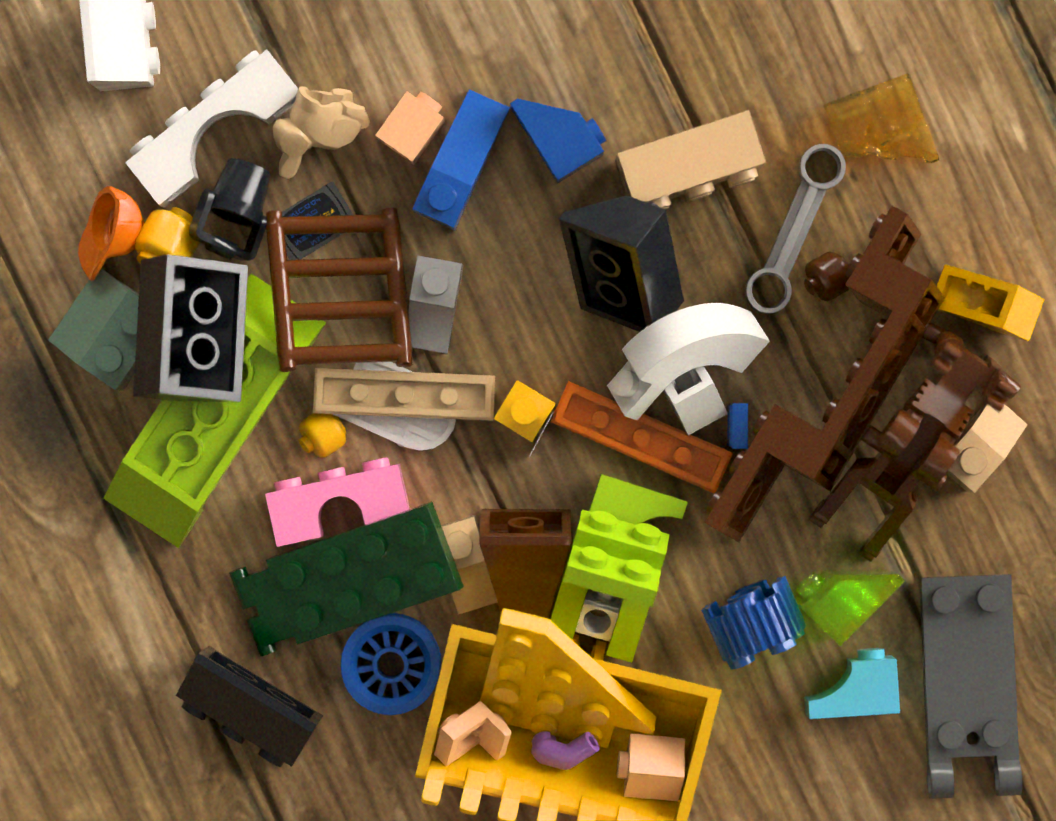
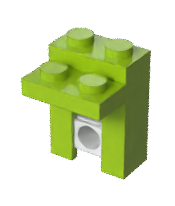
(610, 570)

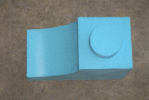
(863, 690)

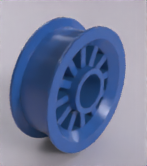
(397, 703)

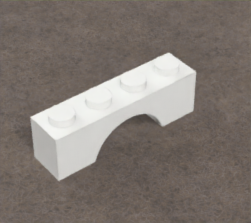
(168, 162)

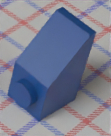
(560, 136)

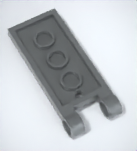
(969, 678)

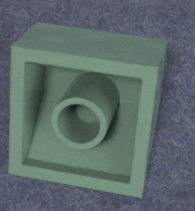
(102, 330)

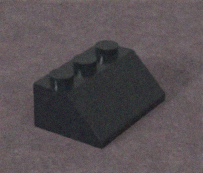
(623, 261)
(190, 329)
(247, 707)

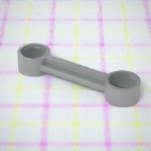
(795, 228)

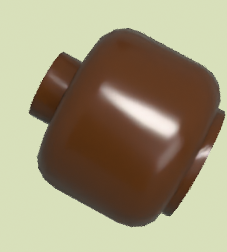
(826, 276)

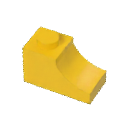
(989, 302)

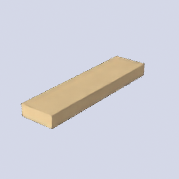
(404, 394)

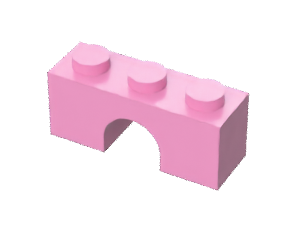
(298, 508)

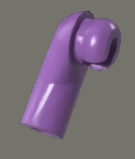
(561, 755)

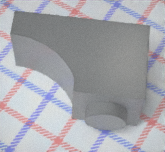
(433, 303)

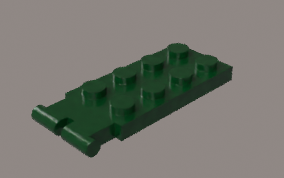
(348, 578)

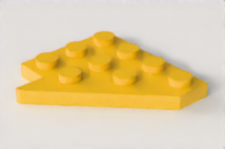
(554, 686)

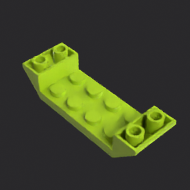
(195, 442)

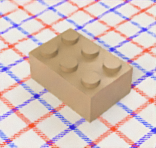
(693, 161)

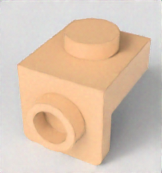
(473, 727)

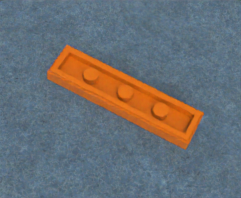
(642, 439)

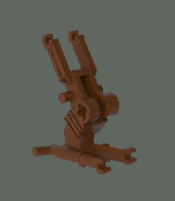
(920, 436)

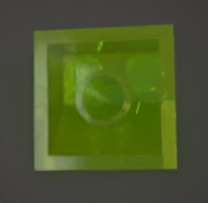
(845, 598)

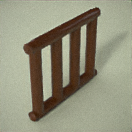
(287, 312)

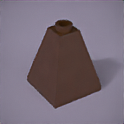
(525, 555)

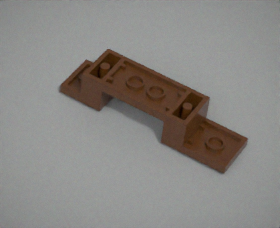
(784, 439)

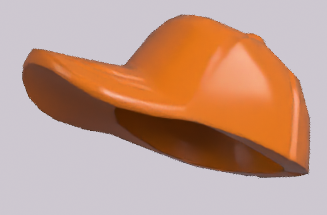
(109, 230)

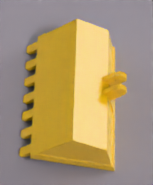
(590, 787)

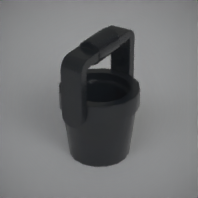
(239, 200)

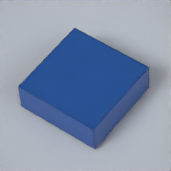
(737, 425)

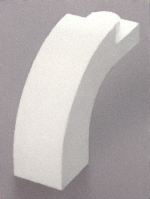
(682, 342)

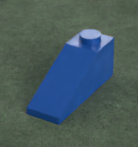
(460, 160)

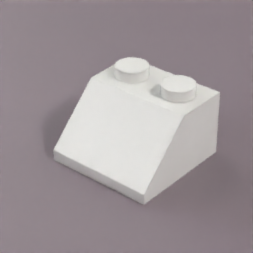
(119, 43)

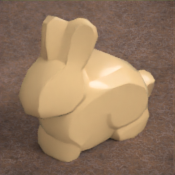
(318, 121)

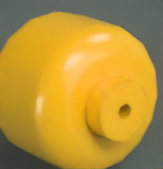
(322, 434)

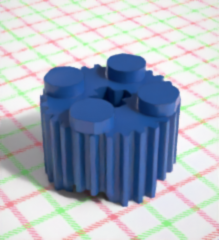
(754, 621)

